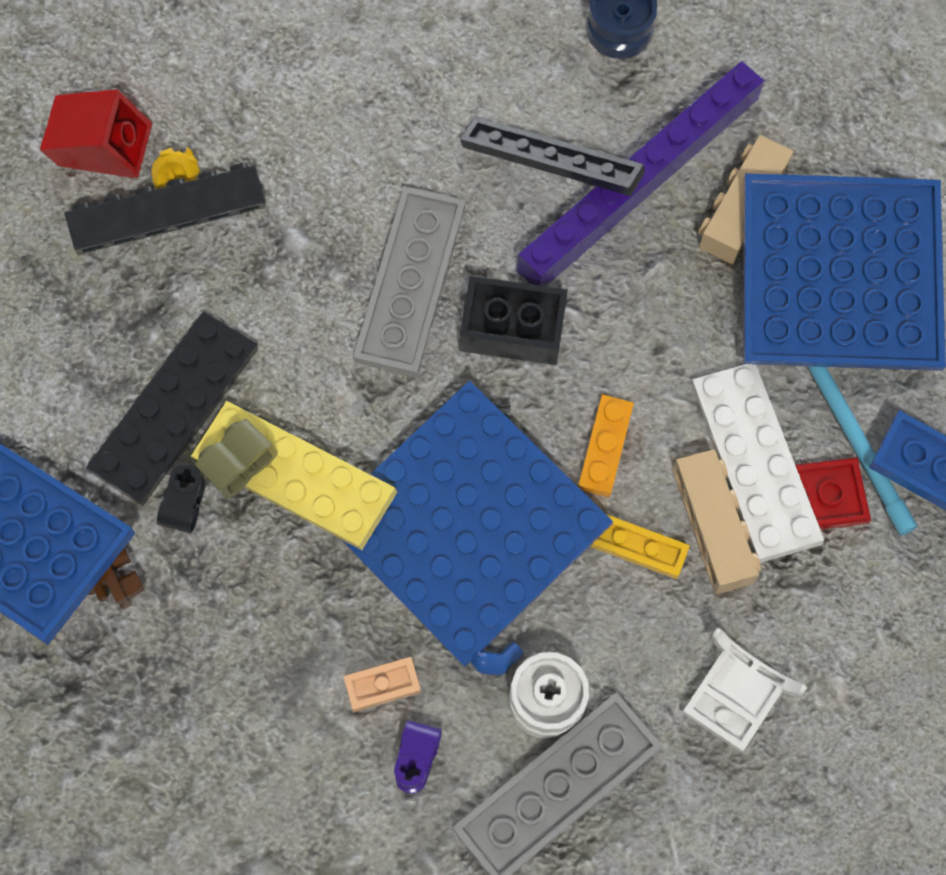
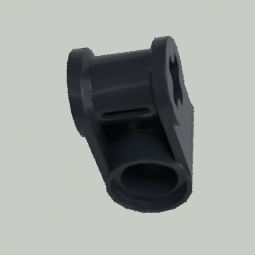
(181, 505)

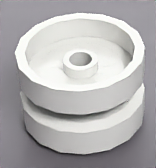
(553, 675)

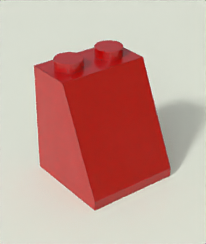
(97, 133)

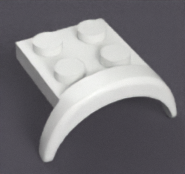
(737, 694)

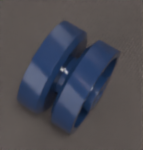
(621, 26)

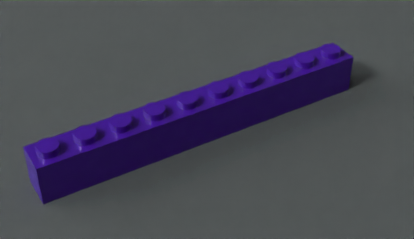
(661, 159)

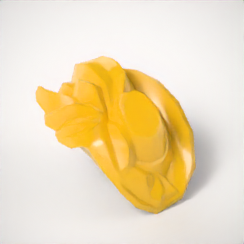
(173, 166)

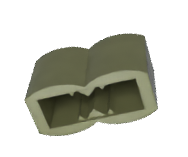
(235, 458)

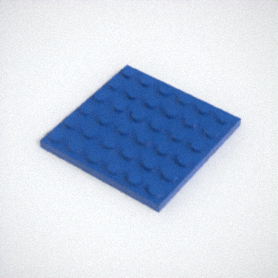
(843, 272)
(475, 524)

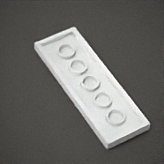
(757, 462)

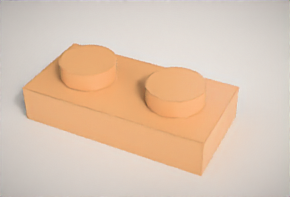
(382, 684)

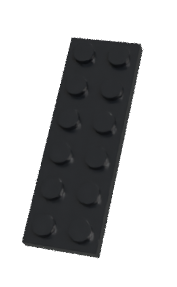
(172, 408)

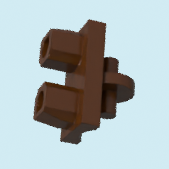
(121, 588)

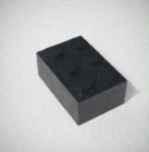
(513, 320)

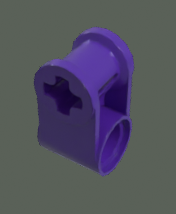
(417, 751)

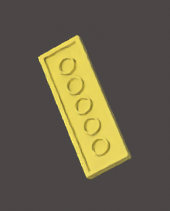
(310, 481)

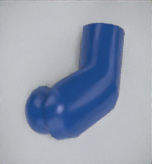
(494, 663)

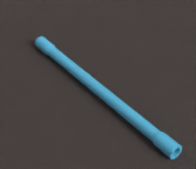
(893, 503)

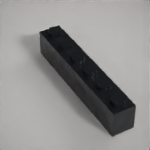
(164, 209)

